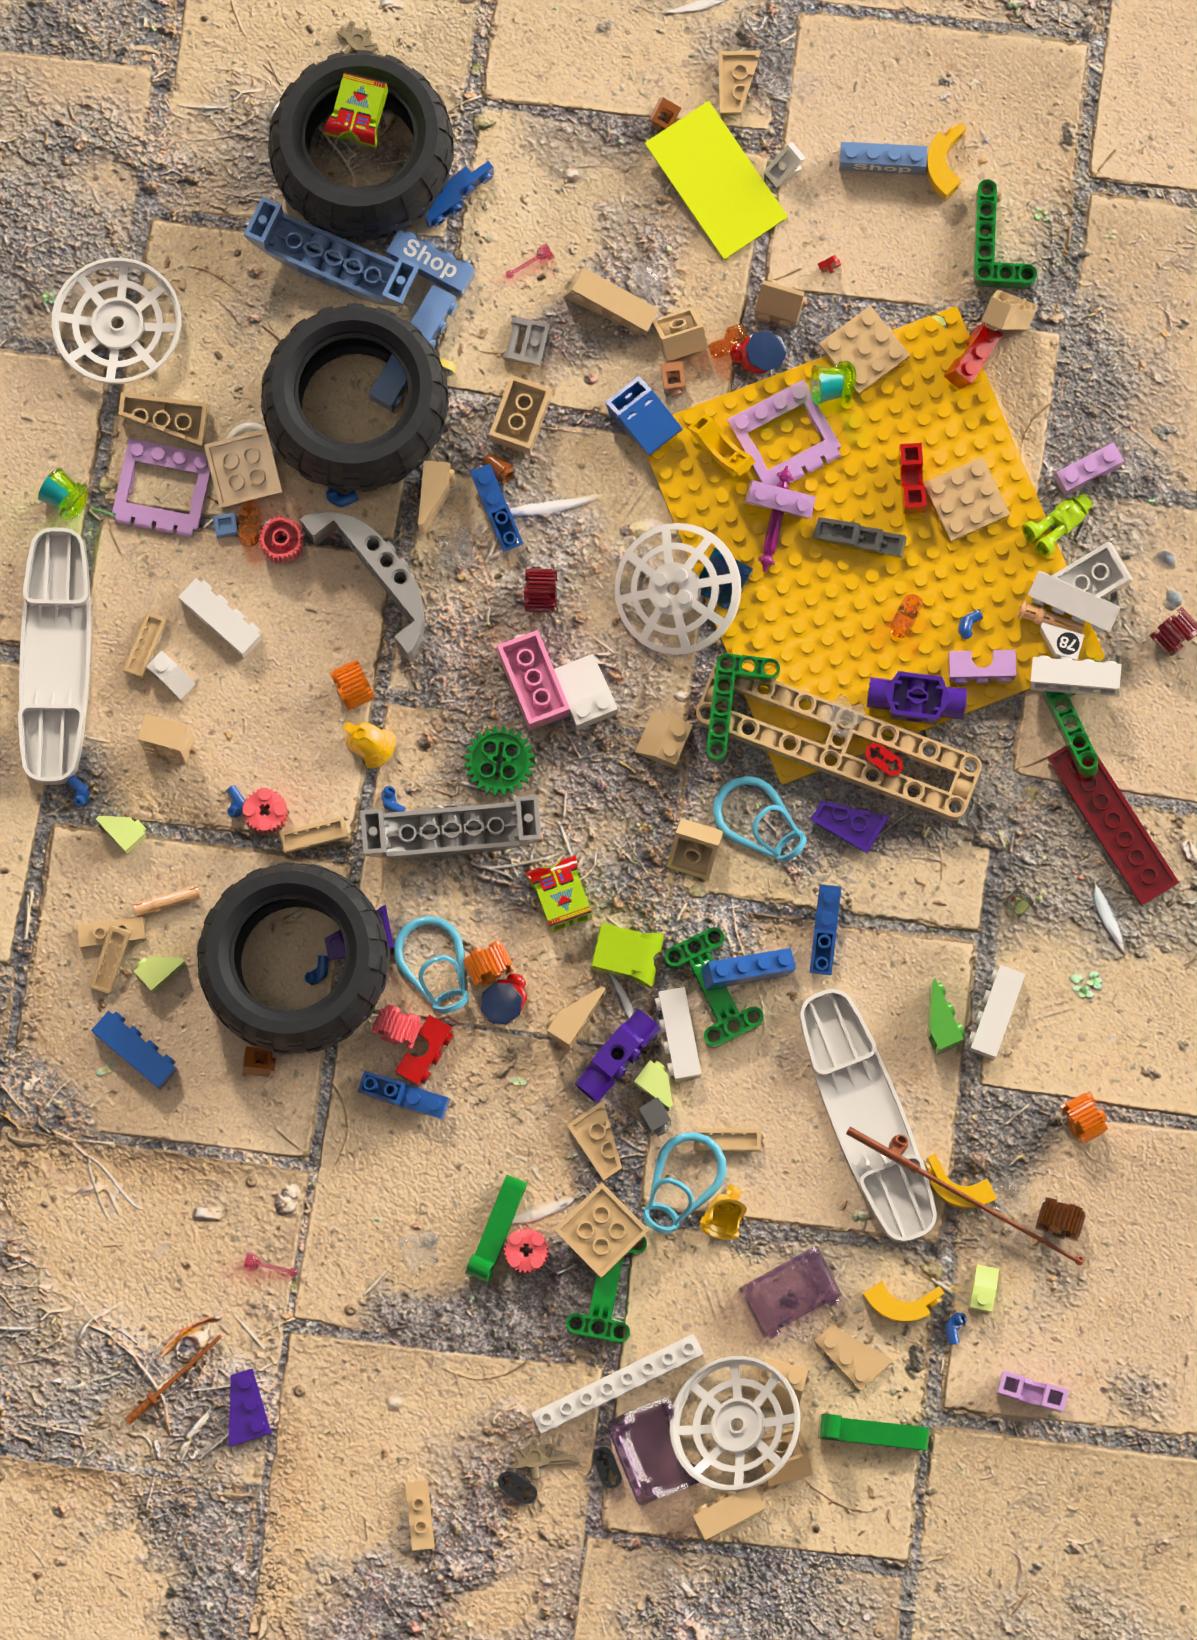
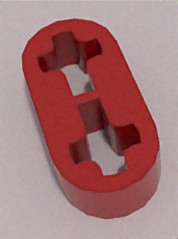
(887, 756)

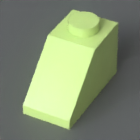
(123, 831)
(158, 970)
(655, 1083)
(983, 1289)

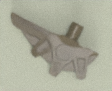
(356, 39)
(538, 1456)

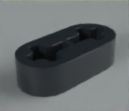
(612, 1465)
(520, 1483)

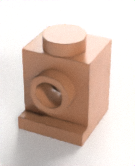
(673, 371)

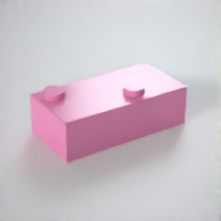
(533, 680)

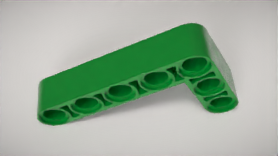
(988, 243)
(725, 697)
(1072, 736)
(496, 1230)
(873, 1433)

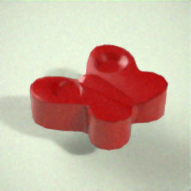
(829, 264)

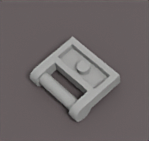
(533, 343)

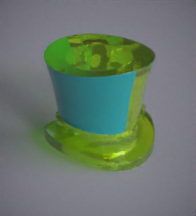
(832, 382)
(63, 494)

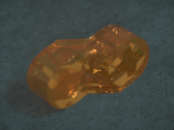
(733, 335)
(249, 534)
(901, 624)

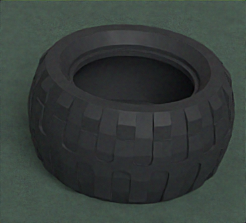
(375, 208)
(342, 333)
(249, 903)

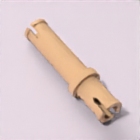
(165, 901)

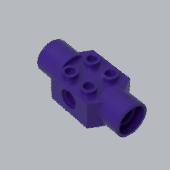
(916, 698)
(628, 1040)

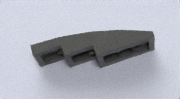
(860, 537)

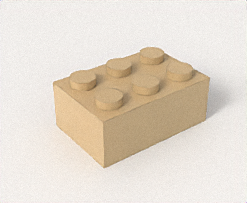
(520, 415)
(165, 739)
(727, 1512)

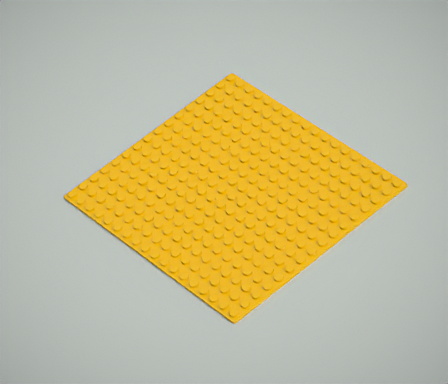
(832, 606)

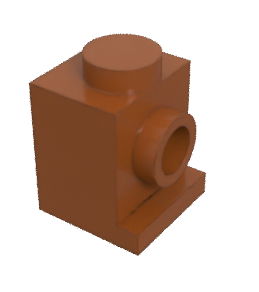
(669, 109)
(257, 1055)

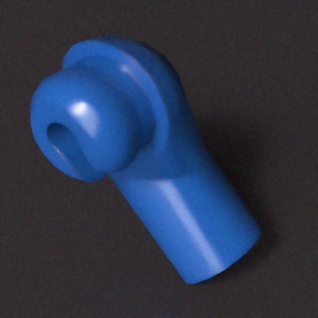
(339, 499)
(966, 623)
(81, 791)
(389, 800)
(237, 803)
(318, 973)
(952, 1327)

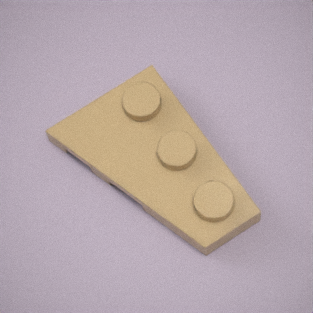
(735, 77)
(596, 1139)
(852, 1357)

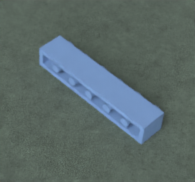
(430, 321)

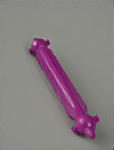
(774, 524)

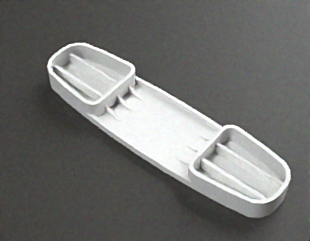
(54, 656)
(862, 1096)

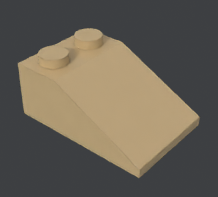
(435, 490)
(572, 1020)

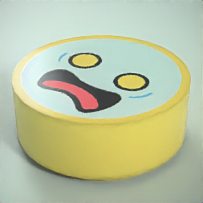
(449, 367)

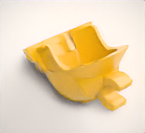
(370, 742)
(724, 1215)

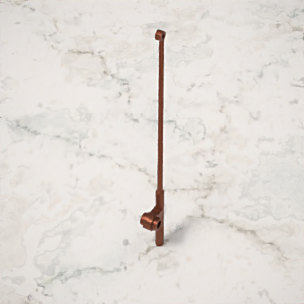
(898, 1147)

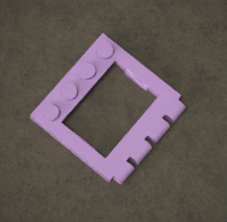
(772, 408)
(167, 457)

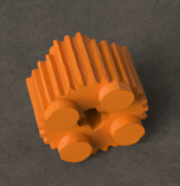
(352, 685)
(488, 964)
(1084, 1118)

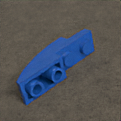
(450, 199)
(496, 508)
(825, 929)
(403, 1095)

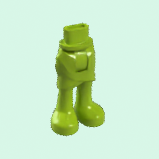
(1065, 517)

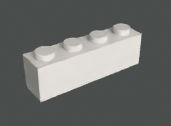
(1074, 601)
(220, 618)
(1076, 676)
(997, 1011)
(679, 1034)

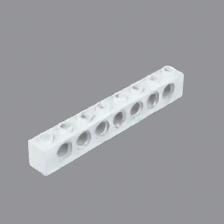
(617, 1384)

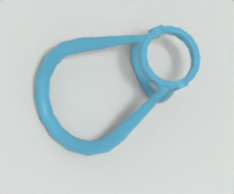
(746, 780)
(459, 966)
(715, 1186)

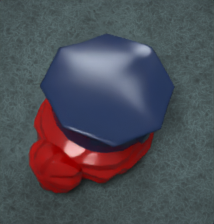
(759, 352)
(504, 999)

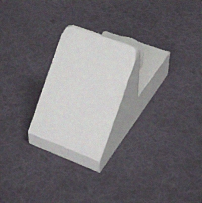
(785, 165)

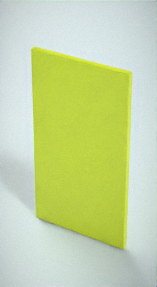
(716, 180)

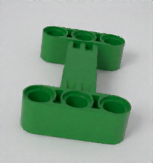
(719, 998)
(603, 1304)

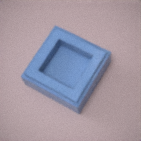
(225, 525)

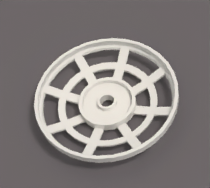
(113, 309)
(688, 593)
(725, 1417)

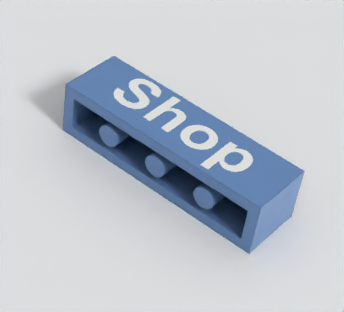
(883, 158)
(434, 264)

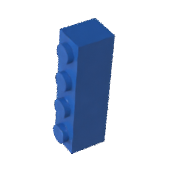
(748, 968)
(134, 1050)

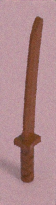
(151, 1399)

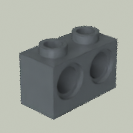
(655, 1117)

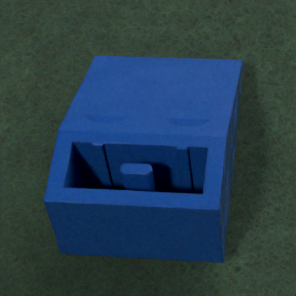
(643, 416)

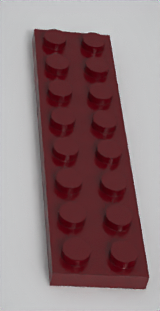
(1115, 827)

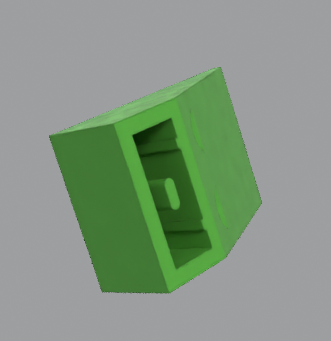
(942, 1027)

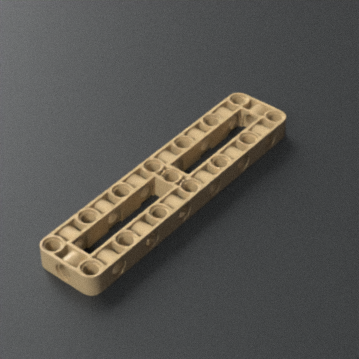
(847, 766)

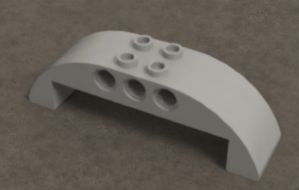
(361, 539)
(451, 830)

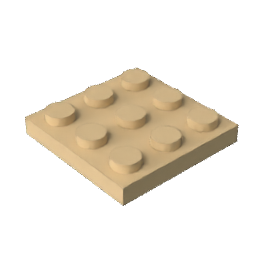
(868, 346)
(243, 468)
(966, 499)
(601, 1230)

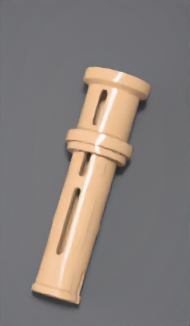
(1041, 612)

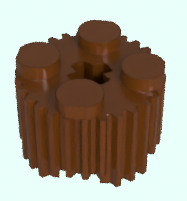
(1060, 1219)

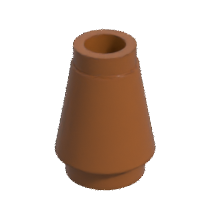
(502, 469)

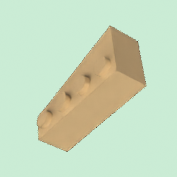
(611, 301)
(1008, 312)
(170, 416)

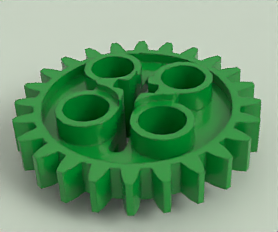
(479, 759)

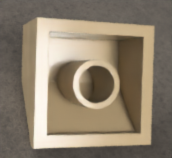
(779, 305)
(680, 334)
(664, 739)
(694, 849)
(796, 1377)
(796, 1466)

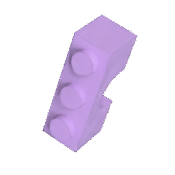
(1079, 473)
(780, 499)
(963, 669)
(1032, 1392)

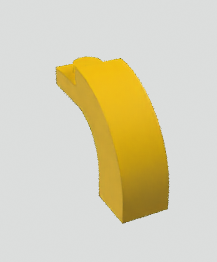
(940, 177)
(720, 447)
(981, 1191)
(893, 1309)

